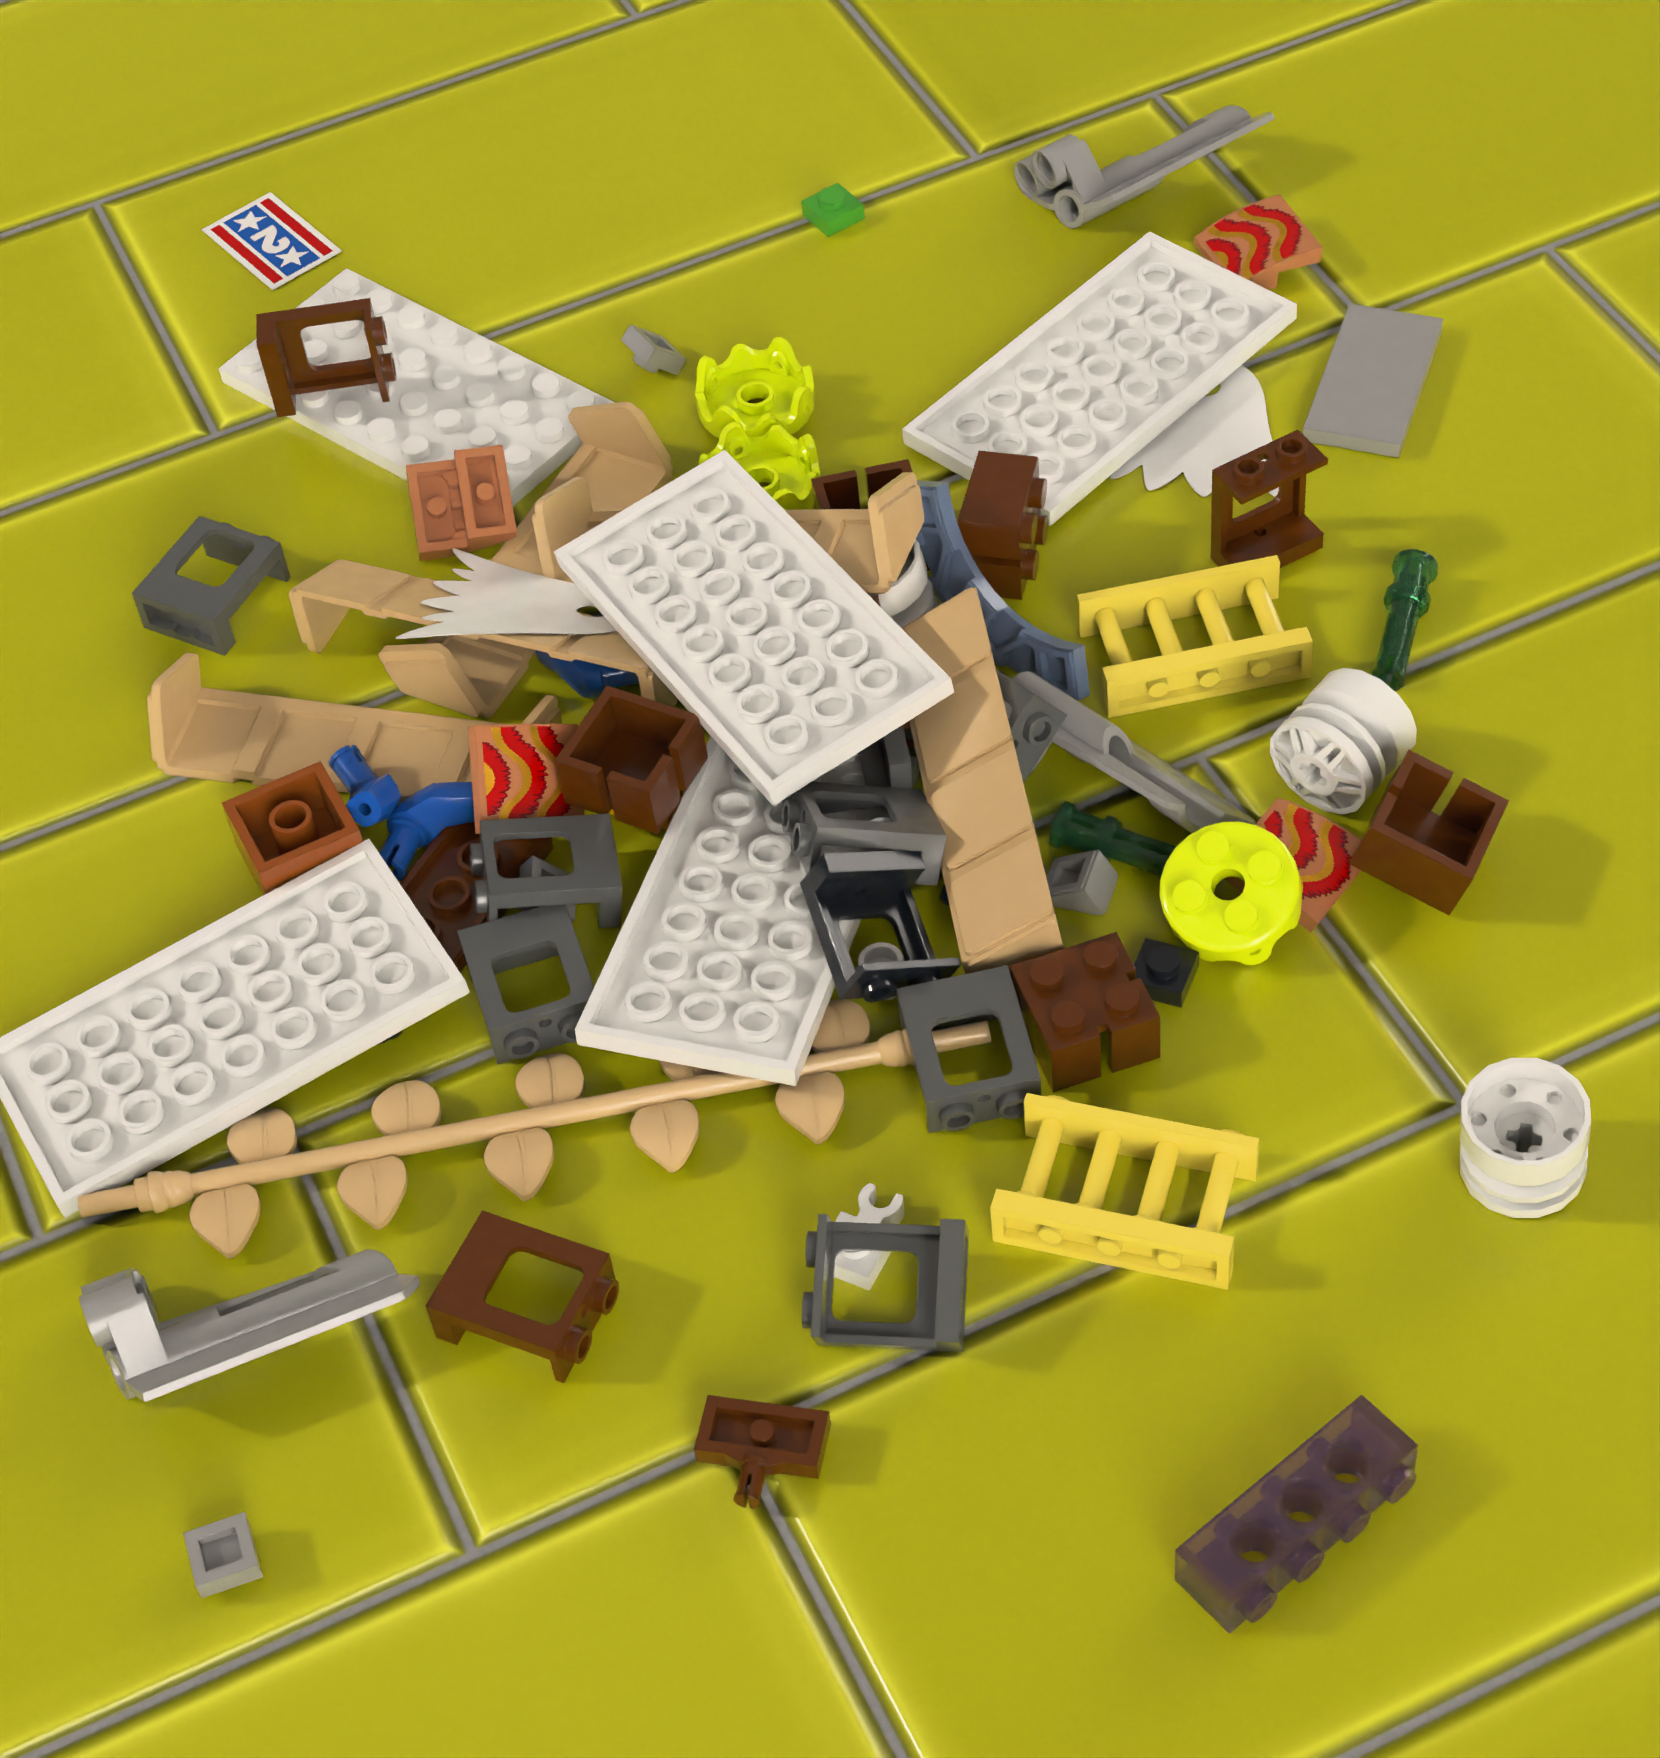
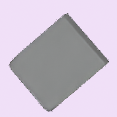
(1082, 882)

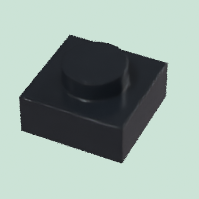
(1166, 971)

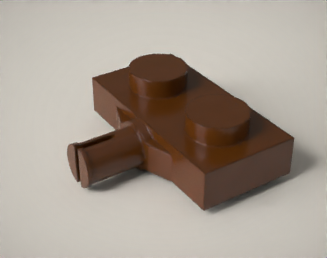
(761, 1441)

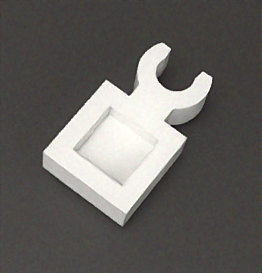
(863, 1267)

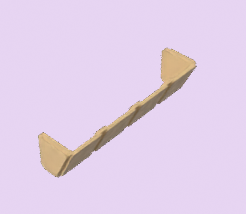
(622, 466)
(863, 542)
(383, 593)
(267, 737)
(979, 796)

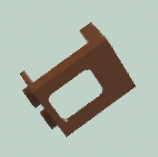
(287, 362)
(1276, 526)
(461, 1294)

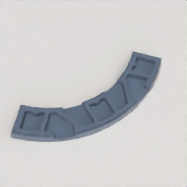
(1011, 637)

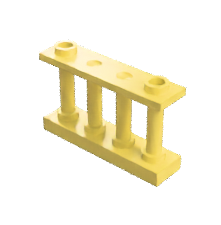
(1198, 672)
(1114, 1238)

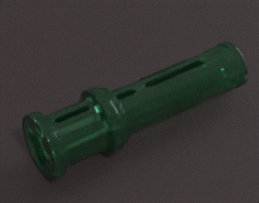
(1406, 602)
(1090, 833)

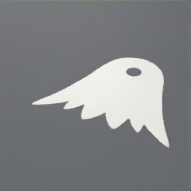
(1207, 436)
(507, 602)

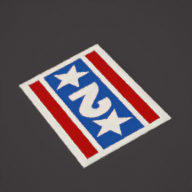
(271, 240)

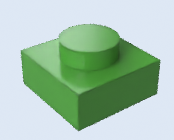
(832, 209)

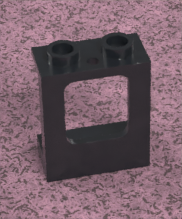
(870, 888)

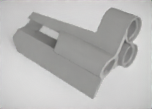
(1071, 184)
(1110, 750)
(168, 1355)

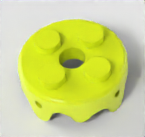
(751, 374)
(776, 460)
(1239, 927)

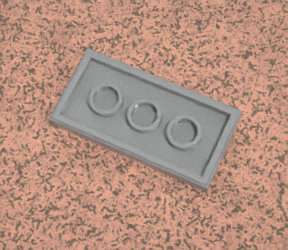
(1373, 380)

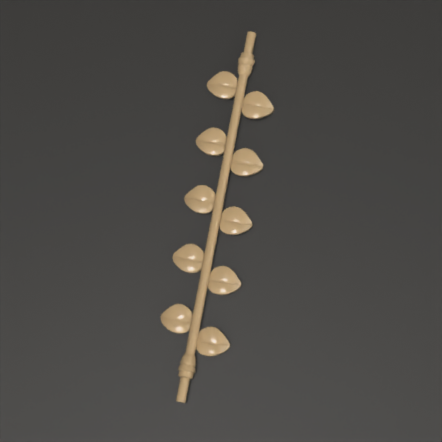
(520, 1147)

